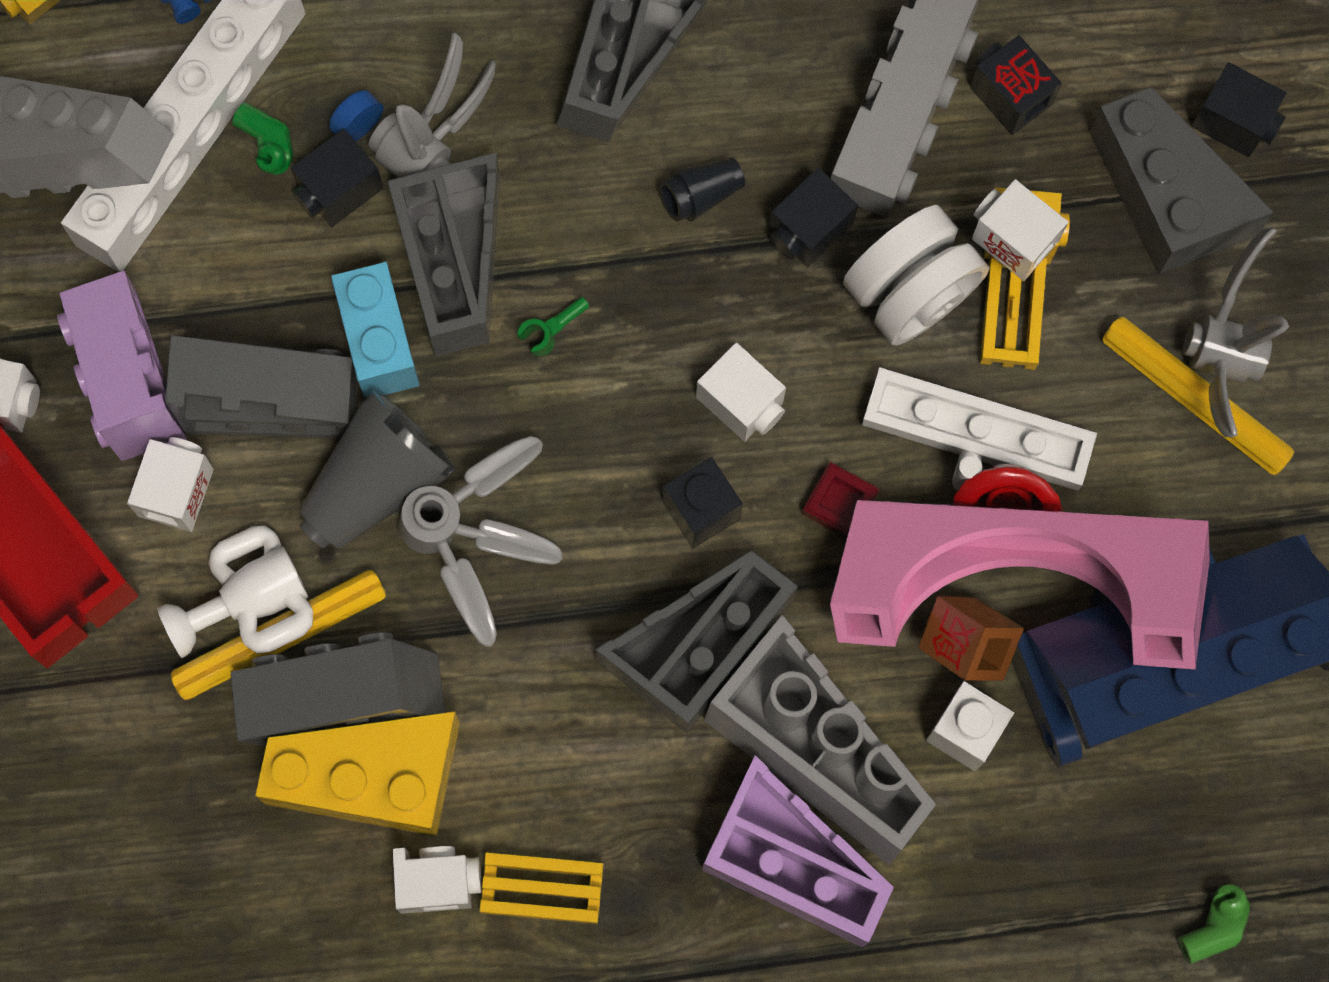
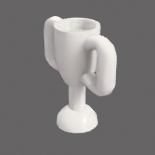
(248, 594)

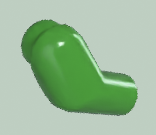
(1222, 928)

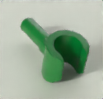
(551, 326)

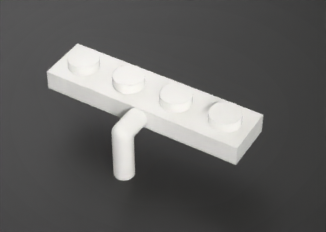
(978, 430)

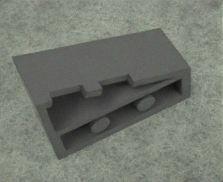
(619, 58)
(1173, 182)
(451, 245)
(259, 389)
(699, 641)
(335, 688)

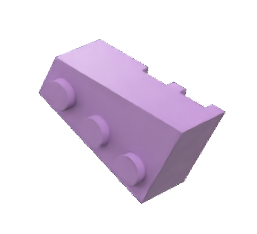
(117, 365)
(795, 860)

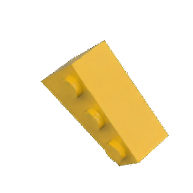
(365, 772)

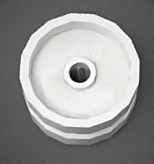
(915, 274)

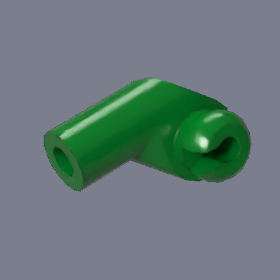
(272, 138)

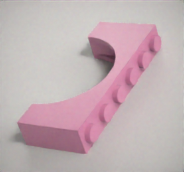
(910, 550)

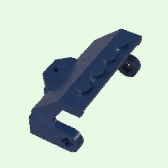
(1258, 625)

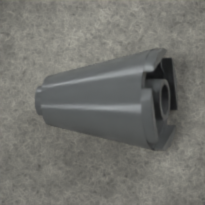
(371, 473)

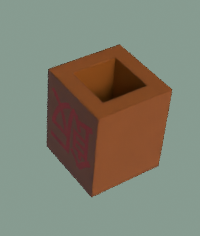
(970, 638)

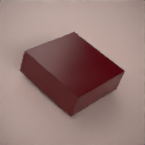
(836, 498)

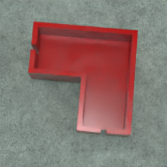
(49, 564)

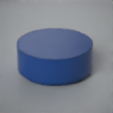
(356, 114)

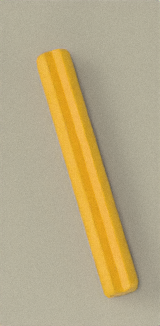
(1193, 393)
(327, 609)

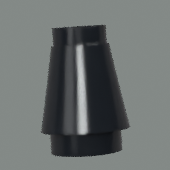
(699, 188)

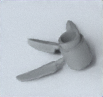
(404, 138)
(1229, 347)
(490, 536)

